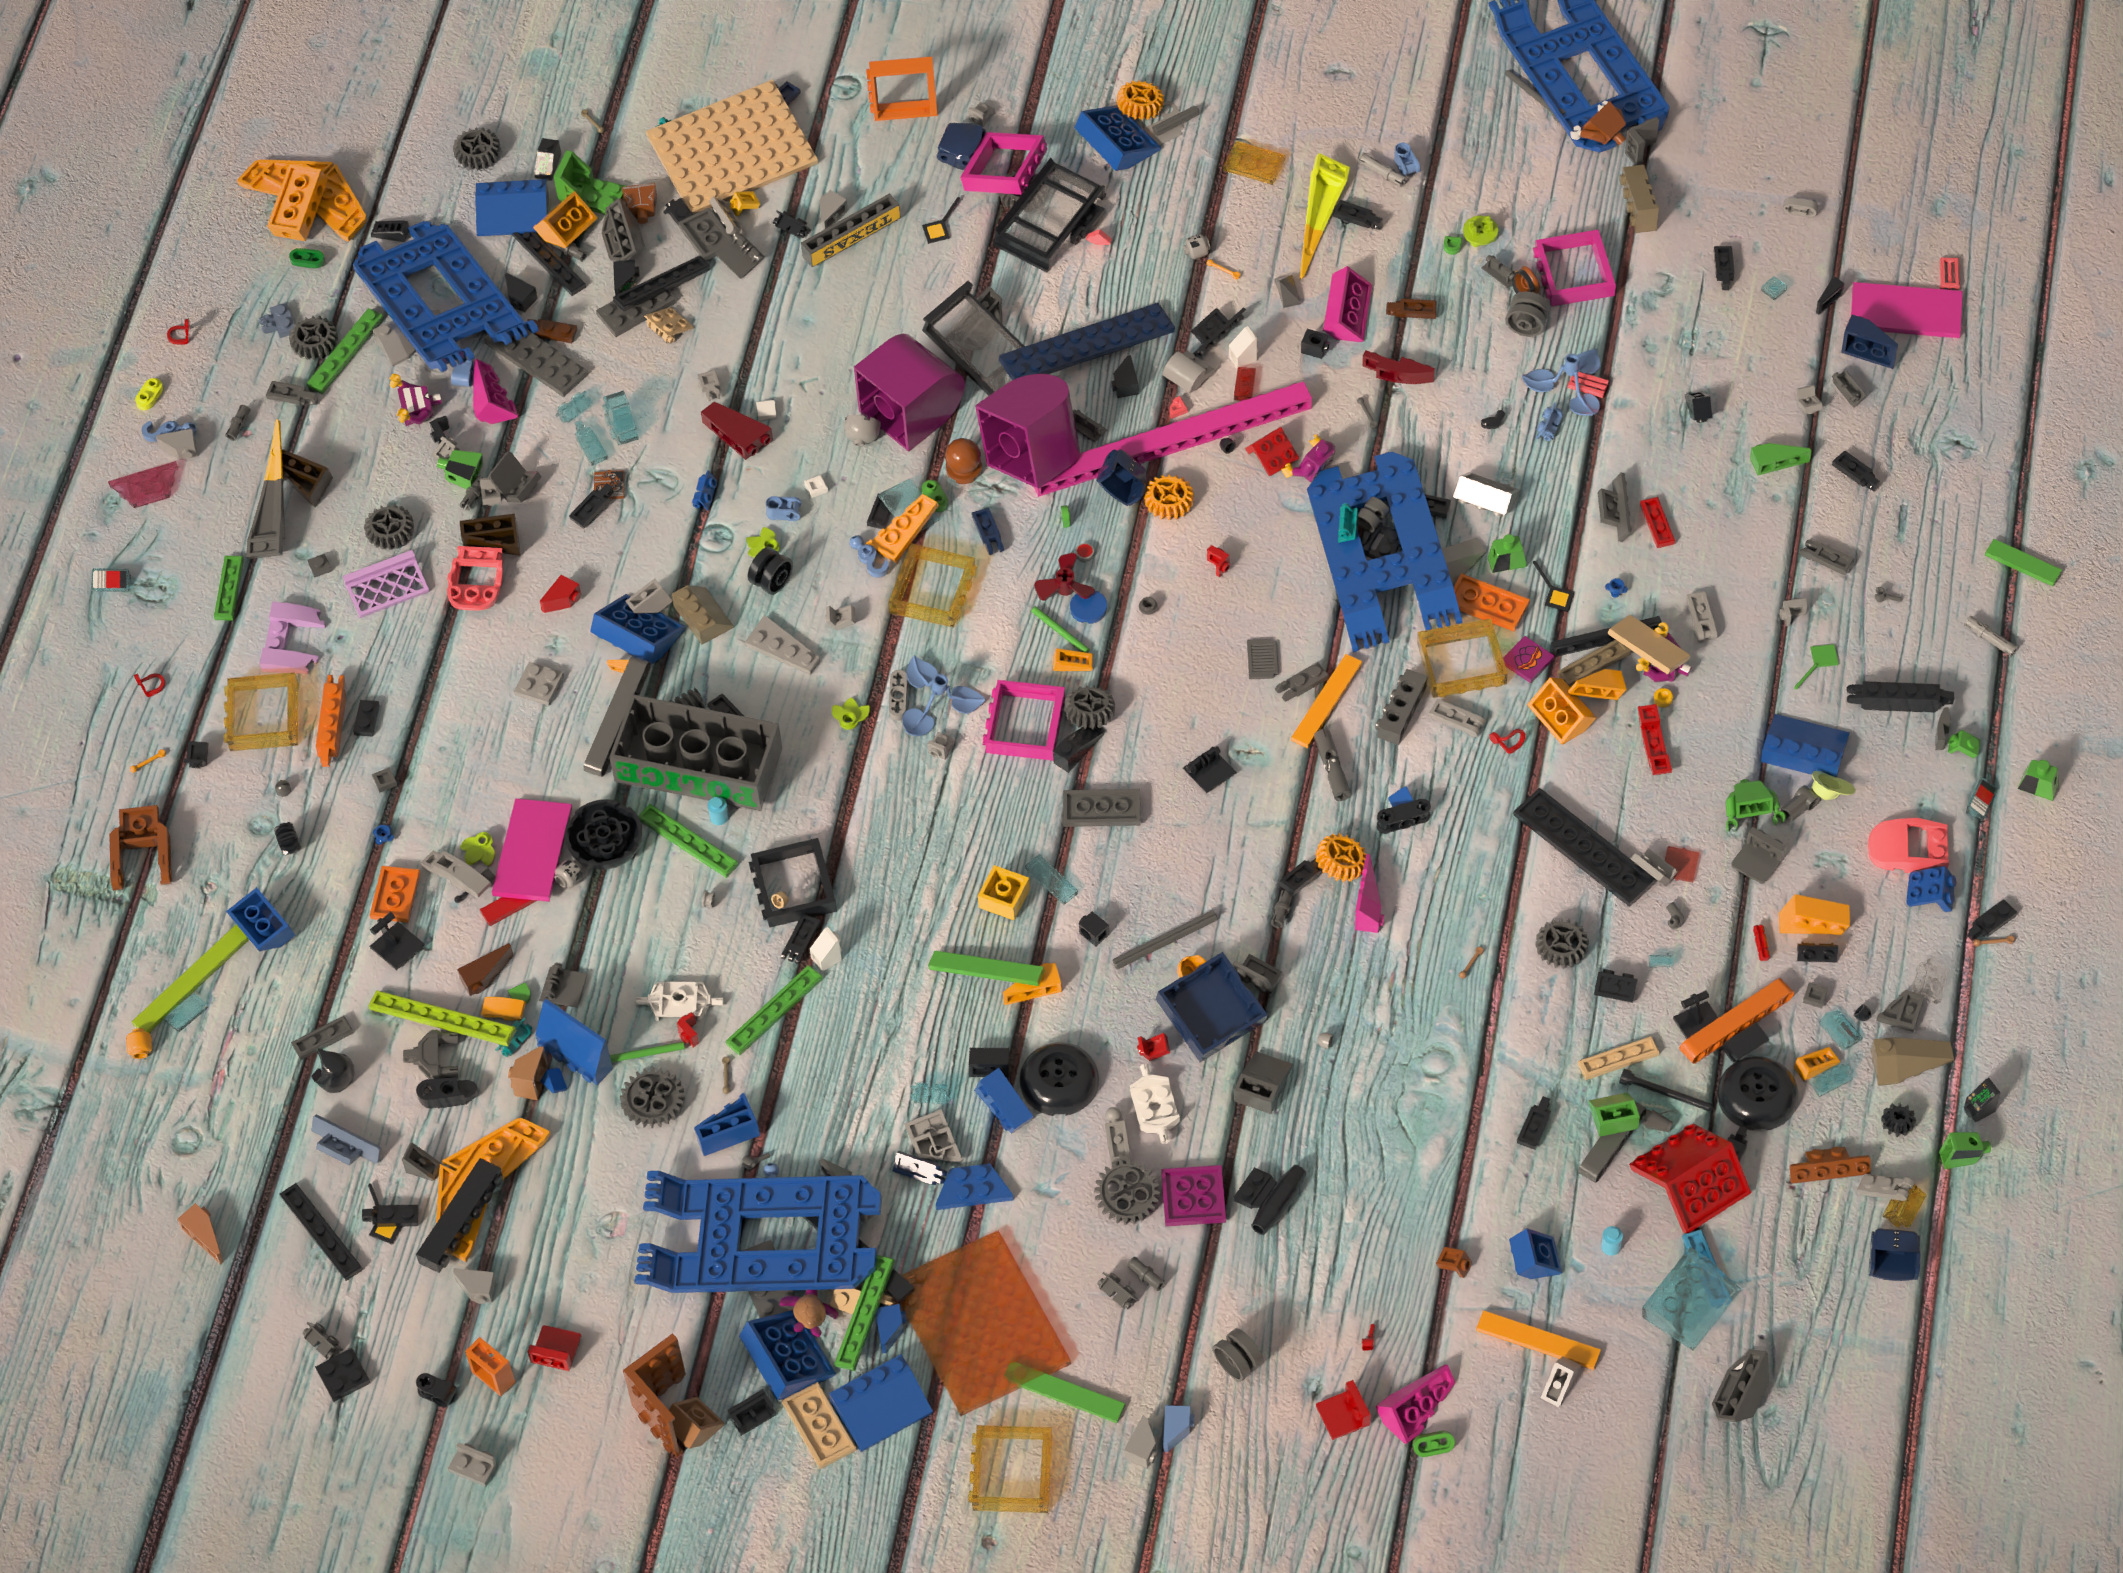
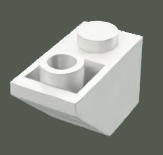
(1244, 348)
(826, 950)

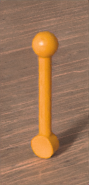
(1236, 275)
(161, 753)

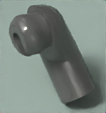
(1676, 918)

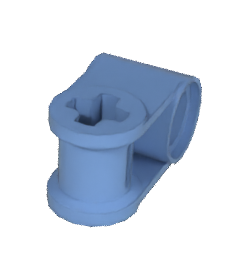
(1406, 159)
(463, 374)
(781, 508)

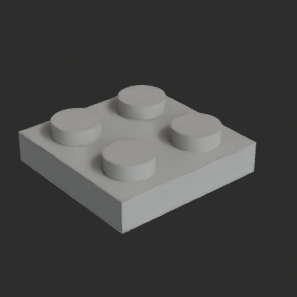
(538, 683)

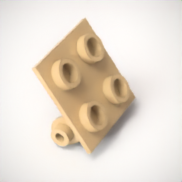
(667, 324)

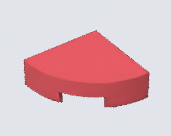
(1099, 237)
(1177, 408)

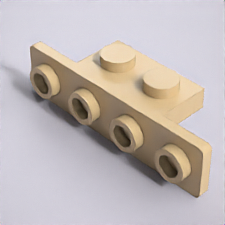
(847, 1299)

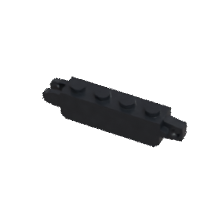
(1899, 696)

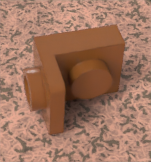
(1454, 1260)

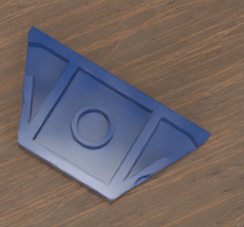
(972, 1187)

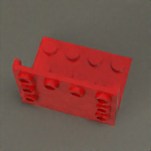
(1697, 1172)

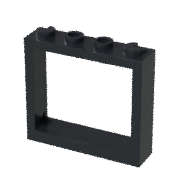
(793, 913)

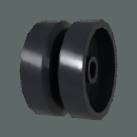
(770, 570)

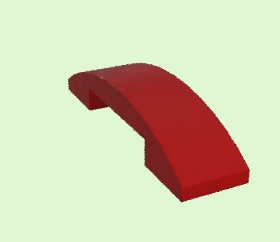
(1653, 739)

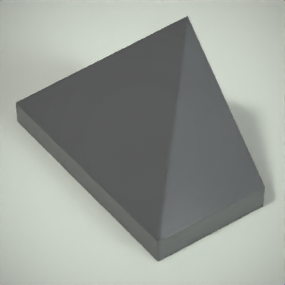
(1287, 291)
(420, 1163)
(832, 1169)

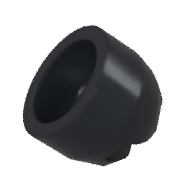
(1227, 445)
(1862, 1013)

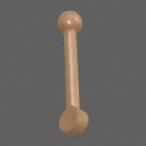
(2010, 940)
(1479, 951)

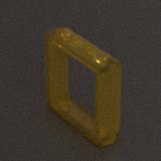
(925, 613)
(1459, 633)
(262, 740)
(1007, 1504)

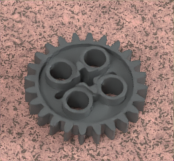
(635, 1094)
(1136, 1207)

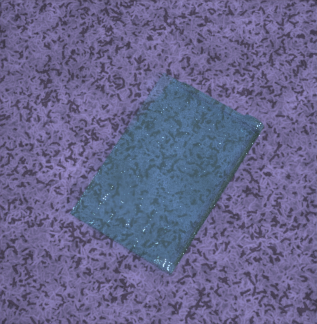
(900, 497)

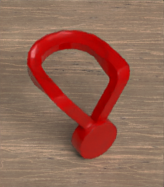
(186, 327)
(152, 692)
(1494, 737)

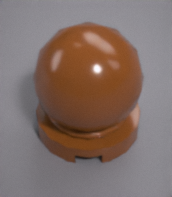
(963, 460)

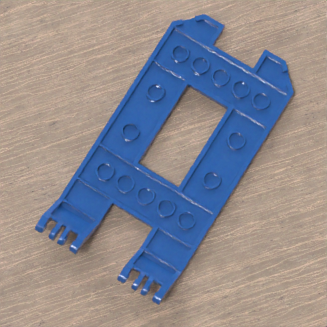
(1586, 31)
(430, 334)
(1417, 564)
(723, 1204)

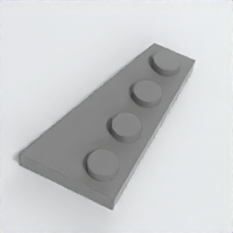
(778, 644)

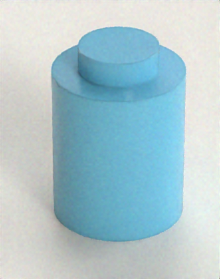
(718, 811)
(1611, 1240)

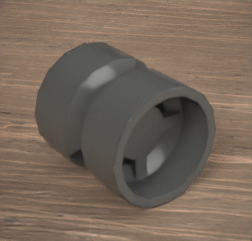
(1372, 514)

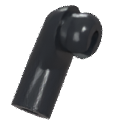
(1493, 422)

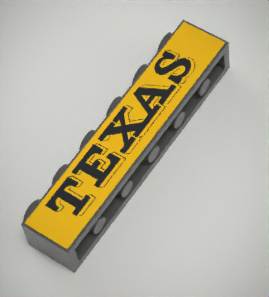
(850, 230)

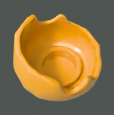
(1189, 965)

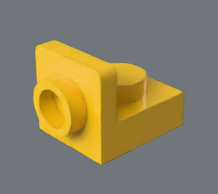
(744, 200)

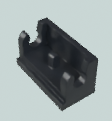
(1744, 1042)
(986, 1060)
(751, 1412)

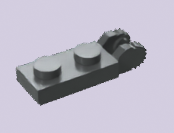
(1827, 556)
(1302, 682)

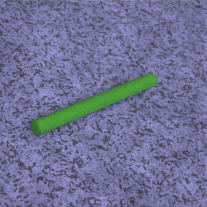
(1060, 630)
(647, 1052)

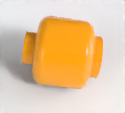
(139, 1043)

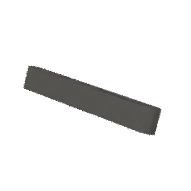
(630, 683)

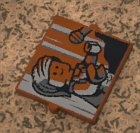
(615, 479)

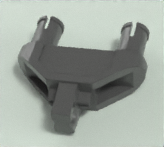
(427, 1055)

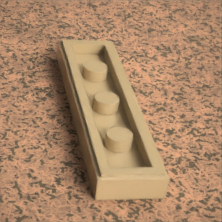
(1618, 1058)

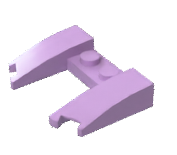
(274, 656)

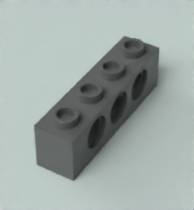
(1394, 730)

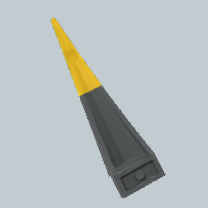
(269, 524)

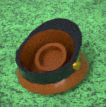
(1525, 280)

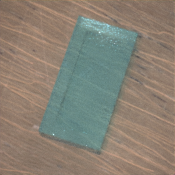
(186, 1012)

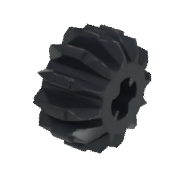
(287, 838)
(1898, 1119)

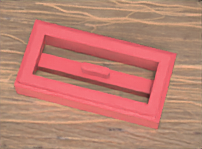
(1949, 285)
(1589, 382)

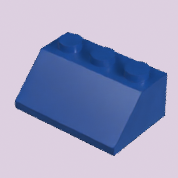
(260, 921)

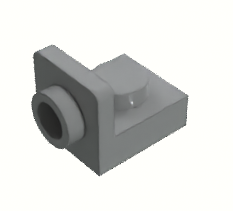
(980, 114)
(940, 745)

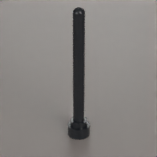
(1629, 1078)

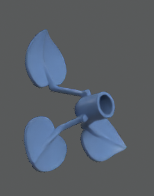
(1585, 362)
(922, 673)

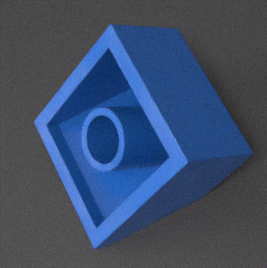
(1535, 1254)

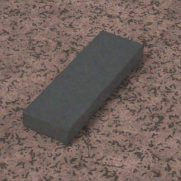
(322, 1037)

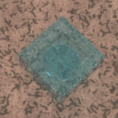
(1774, 288)

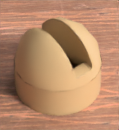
(776, 902)

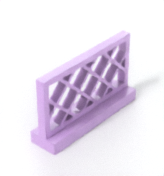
(380, 570)

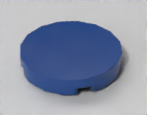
(1090, 609)

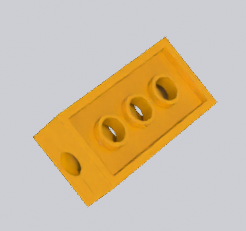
(297, 202)

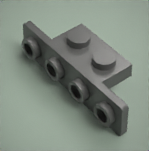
(1614, 507)

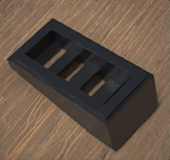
(391, 235)
(1830, 295)

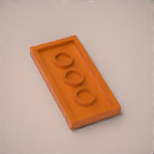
(1490, 602)

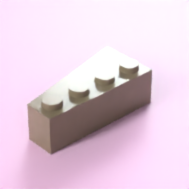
(1639, 198)

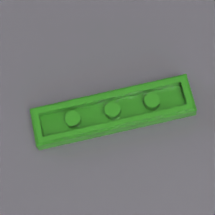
(2023, 562)
(228, 588)

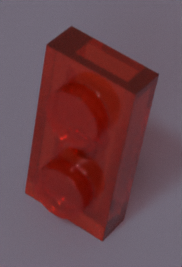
(1244, 383)

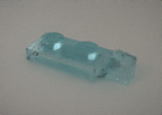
(590, 444)

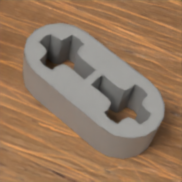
(1800, 207)

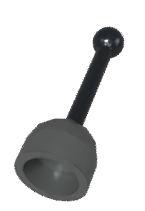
(487, 874)

